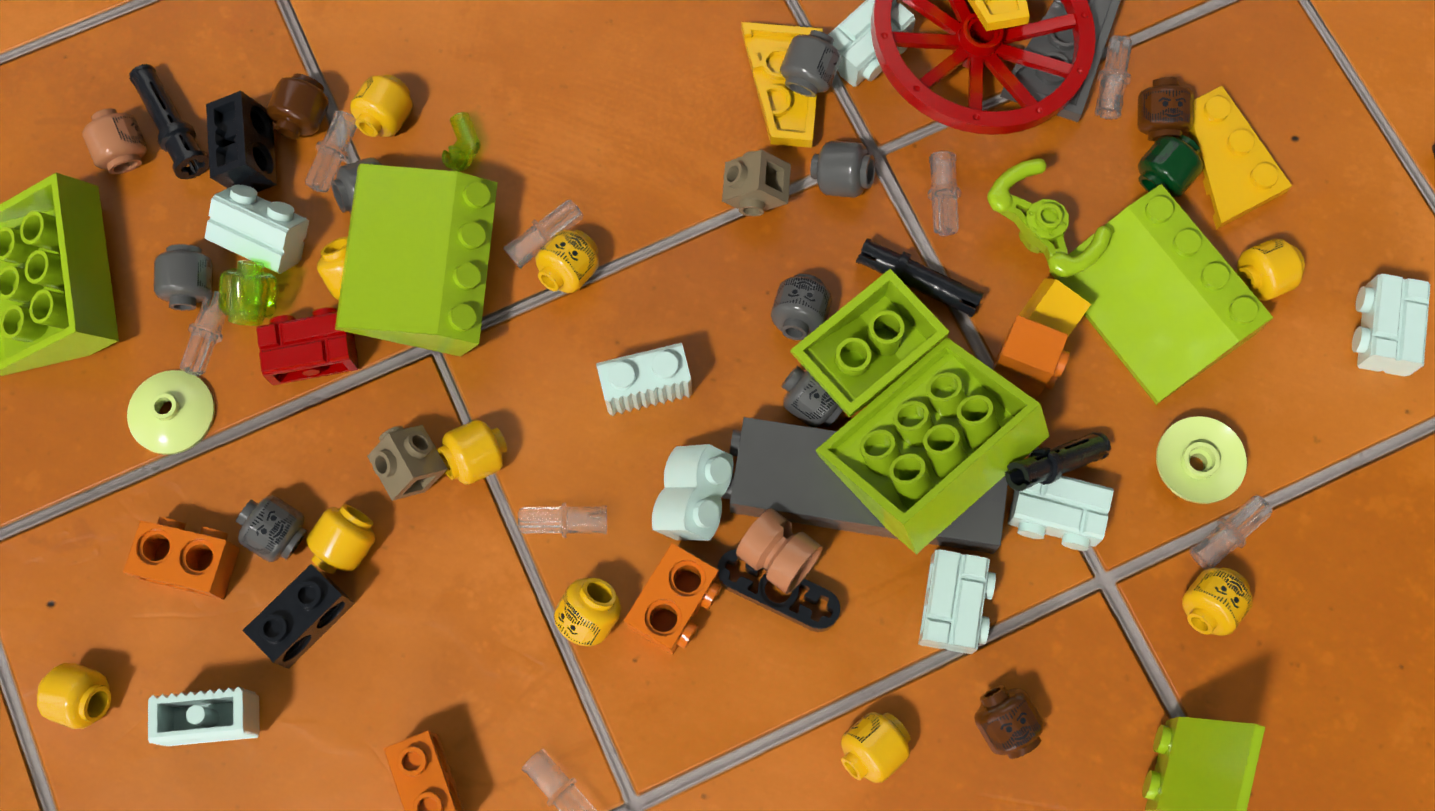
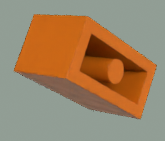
(1032, 356)

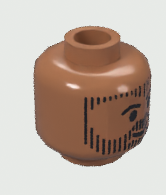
(114, 141)

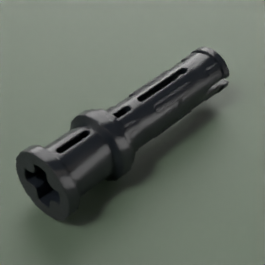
(174, 134)

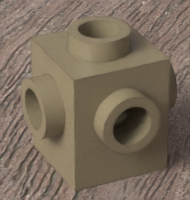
(756, 183)
(406, 461)

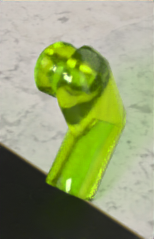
(467, 144)

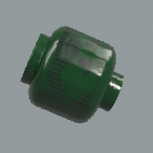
(1171, 163)

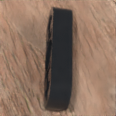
(804, 614)

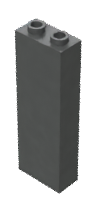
(783, 472)

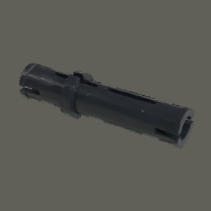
(920, 277)
(1048, 464)

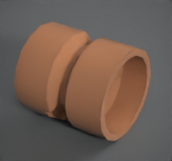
(774, 547)

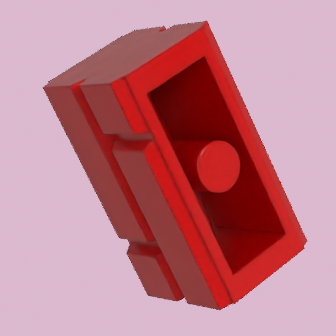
(305, 347)

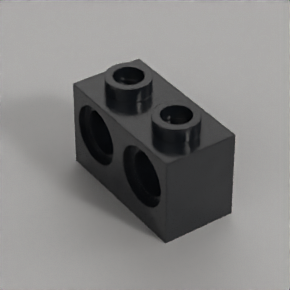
(241, 142)
(298, 617)

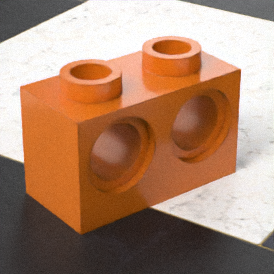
(180, 565)
(662, 594)
(423, 774)

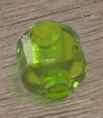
(247, 293)

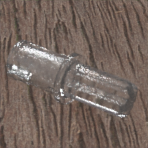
(1114, 78)
(331, 152)
(944, 193)
(530, 242)
(204, 335)
(563, 520)
(1231, 532)
(556, 784)

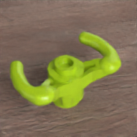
(1043, 222)

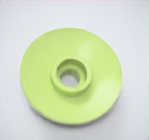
(183, 425)
(1215, 446)

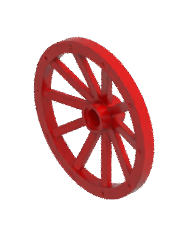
(977, 56)

